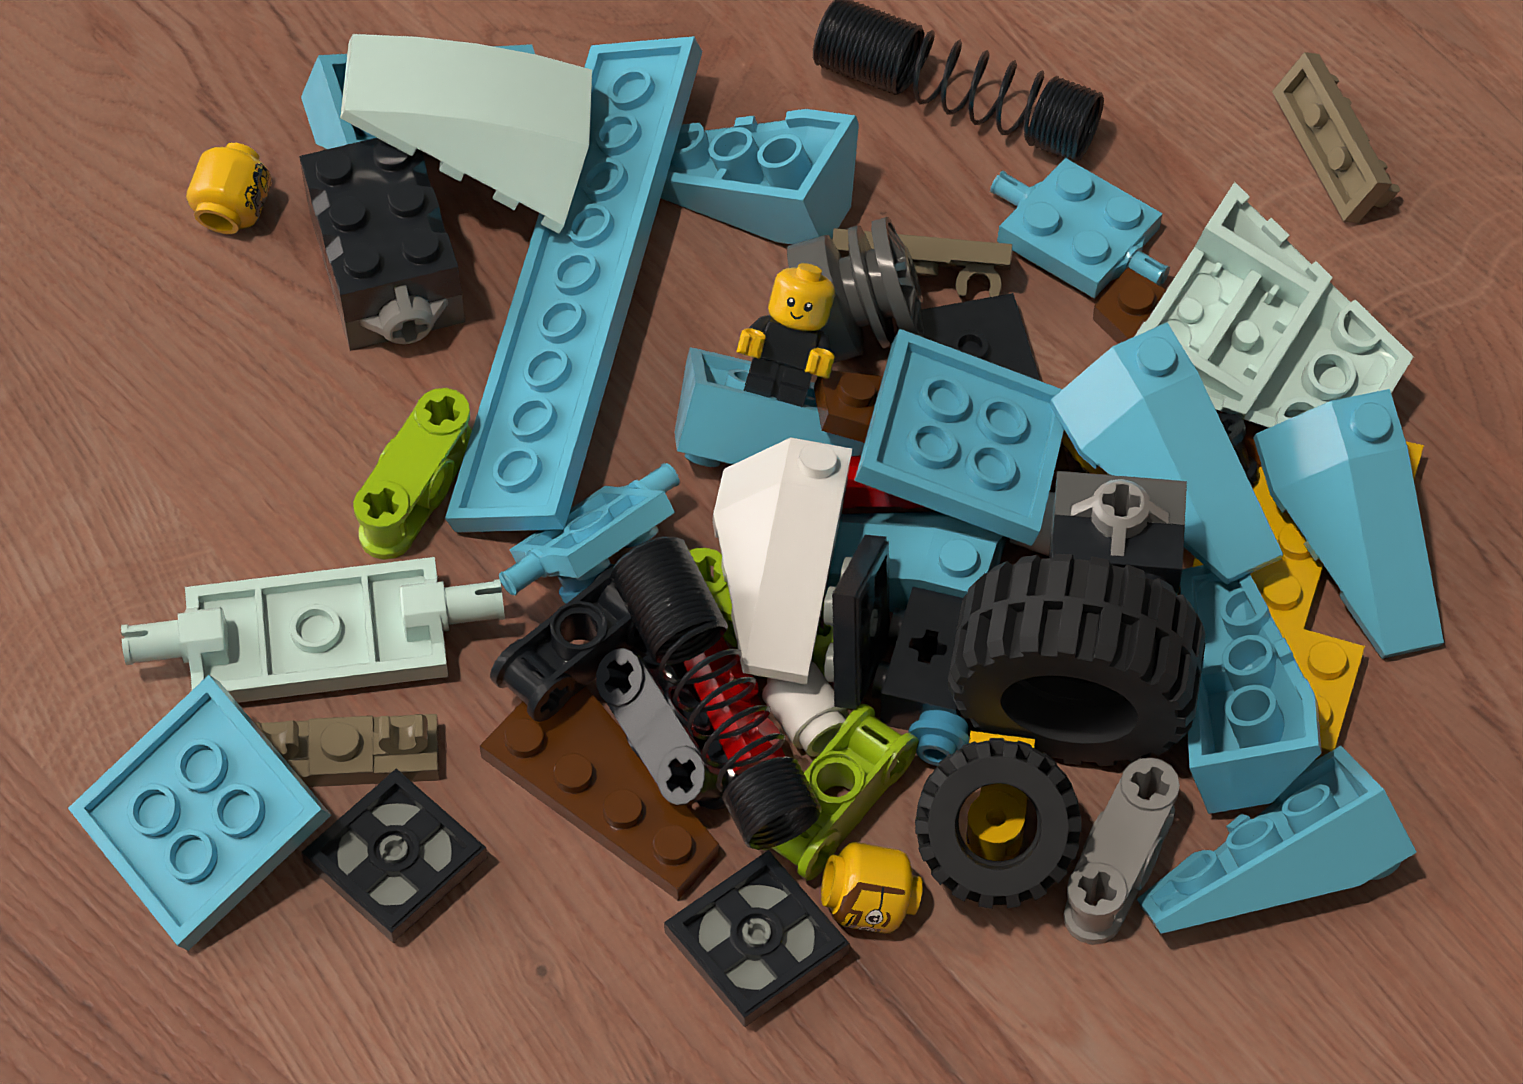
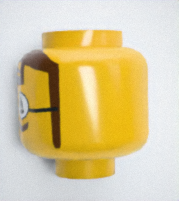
(870, 887)

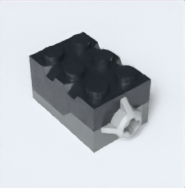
(382, 242)
(1121, 521)

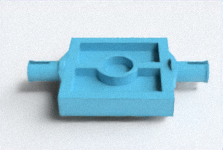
(1079, 227)
(594, 531)

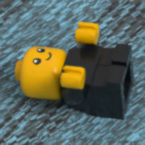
(789, 341)

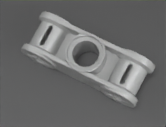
(1121, 851)

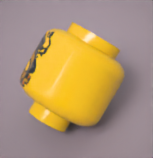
(228, 188)

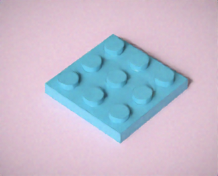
(963, 438)
(198, 812)

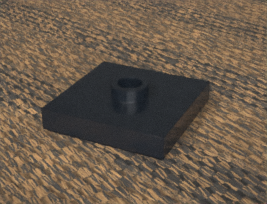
(984, 329)

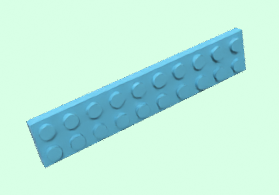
(575, 298)

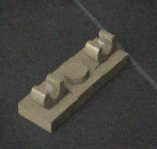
(1333, 139)
(935, 252)
(358, 748)

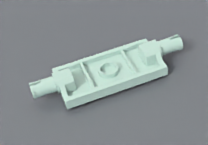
(316, 629)

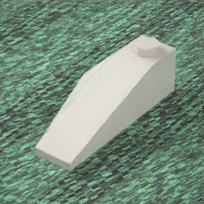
(777, 546)

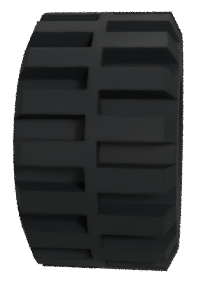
(988, 880)

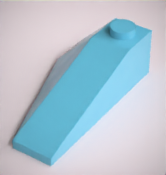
(1152, 418)
(729, 424)
(1355, 501)
(924, 551)

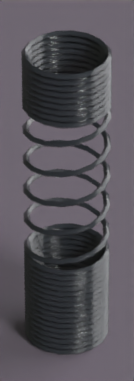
(894, 50)
(680, 622)

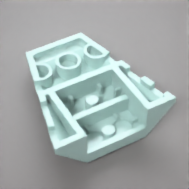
(479, 111)
(1270, 323)

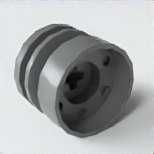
(868, 286)

